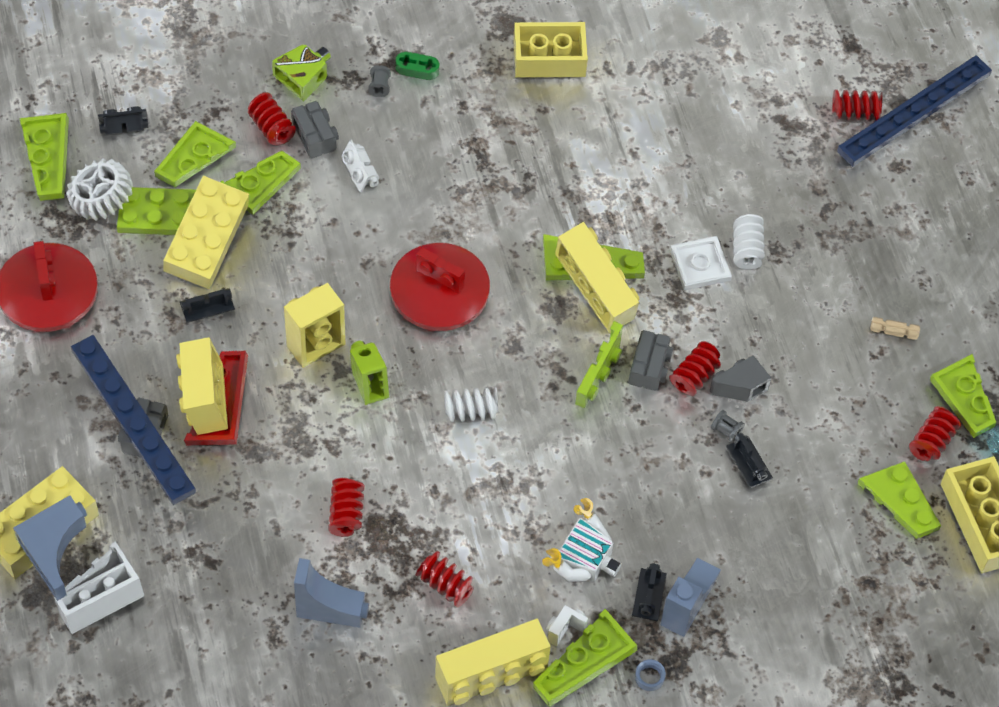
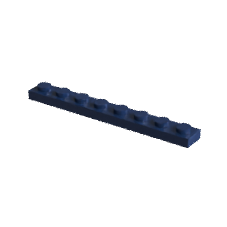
(914, 111)
(133, 420)

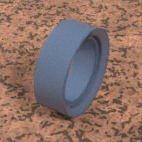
(650, 664)

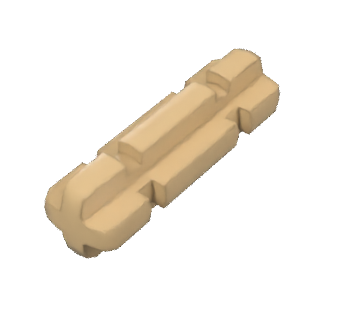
(895, 328)

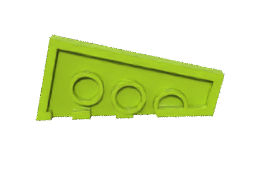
(47, 153)
(628, 261)
(591, 655)

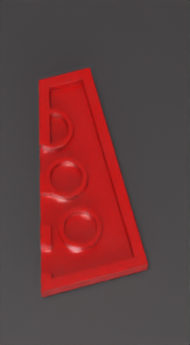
(234, 379)

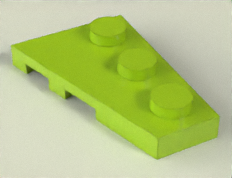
(192, 153)
(265, 179)
(607, 354)
(964, 394)
(903, 497)

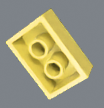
(550, 49)
(314, 324)
(202, 386)

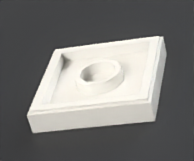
(700, 263)

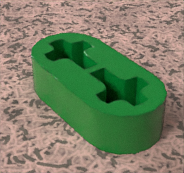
(417, 65)

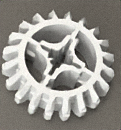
(104, 184)

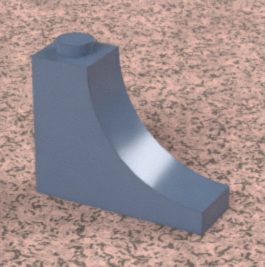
(46, 538)
(688, 597)
(326, 601)

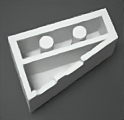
(100, 590)

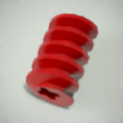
(855, 104)
(271, 119)
(696, 368)
(934, 434)
(346, 507)
(445, 579)

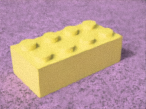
(206, 232)
(597, 276)
(42, 496)
(974, 499)
(492, 662)

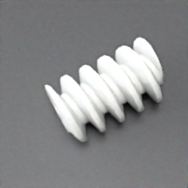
(748, 241)
(472, 404)

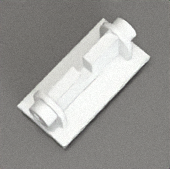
(355, 159)

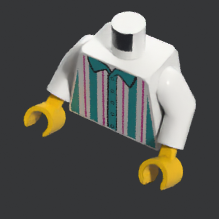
(585, 549)

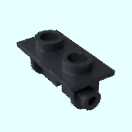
(132, 118)
(207, 305)
(749, 461)
(649, 593)

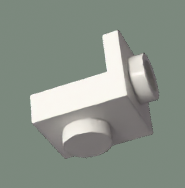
(559, 625)

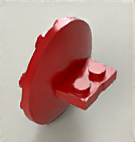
(439, 286)
(47, 287)

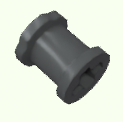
(379, 84)
(727, 425)

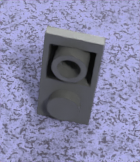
(742, 381)

